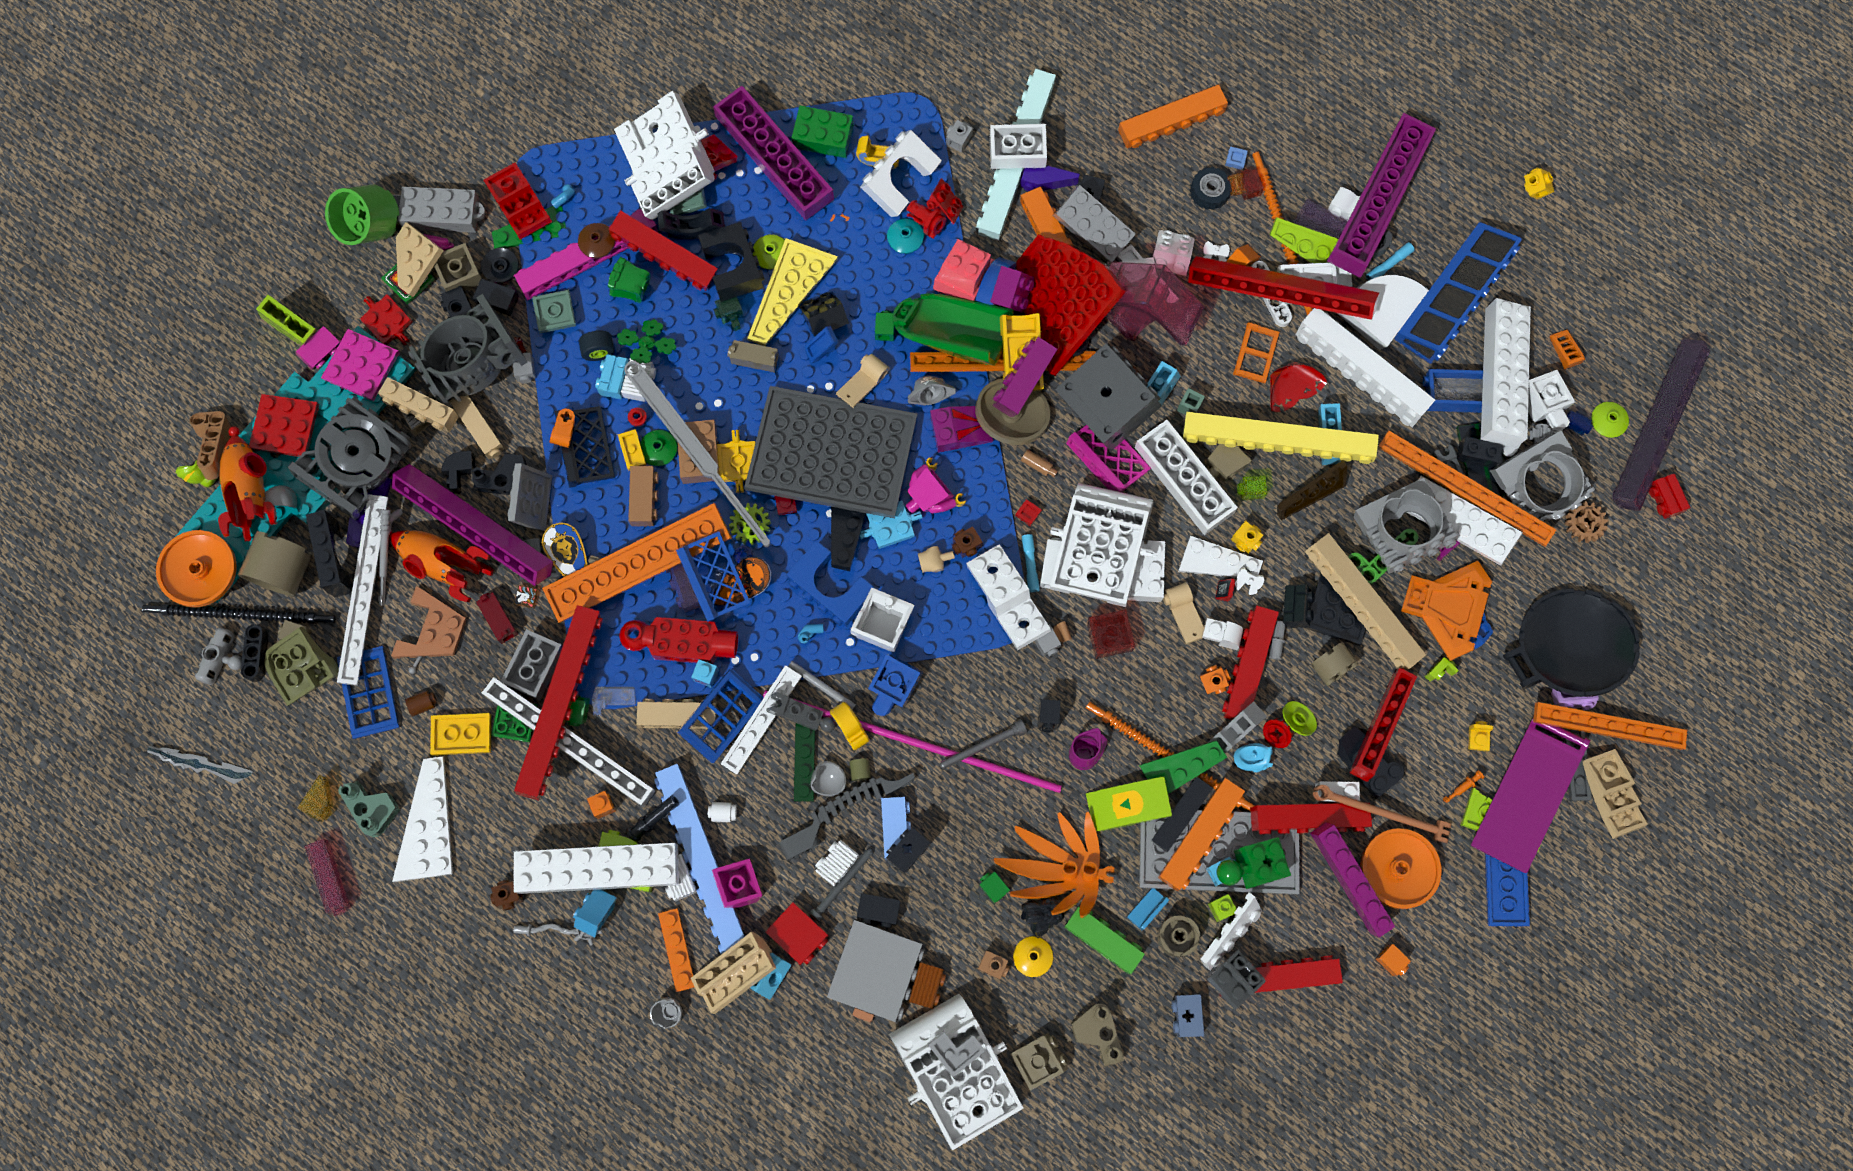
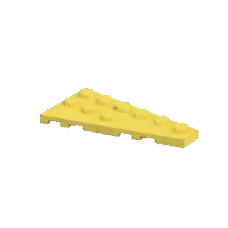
(793, 278)

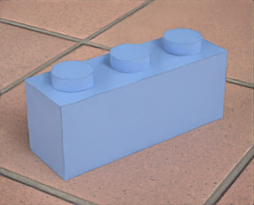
(894, 822)

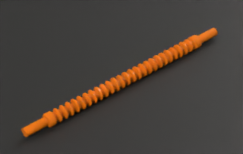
(1273, 206)

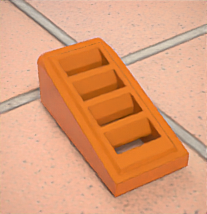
(1563, 356)

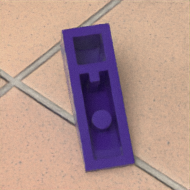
(1047, 178)

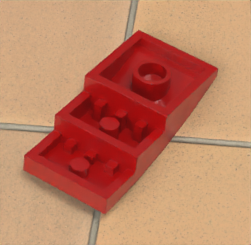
(517, 200)

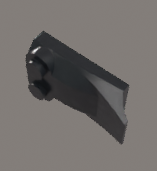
(1388, 771)

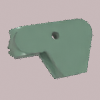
(380, 808)

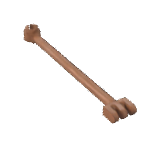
(1436, 829)

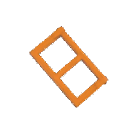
(1245, 374)

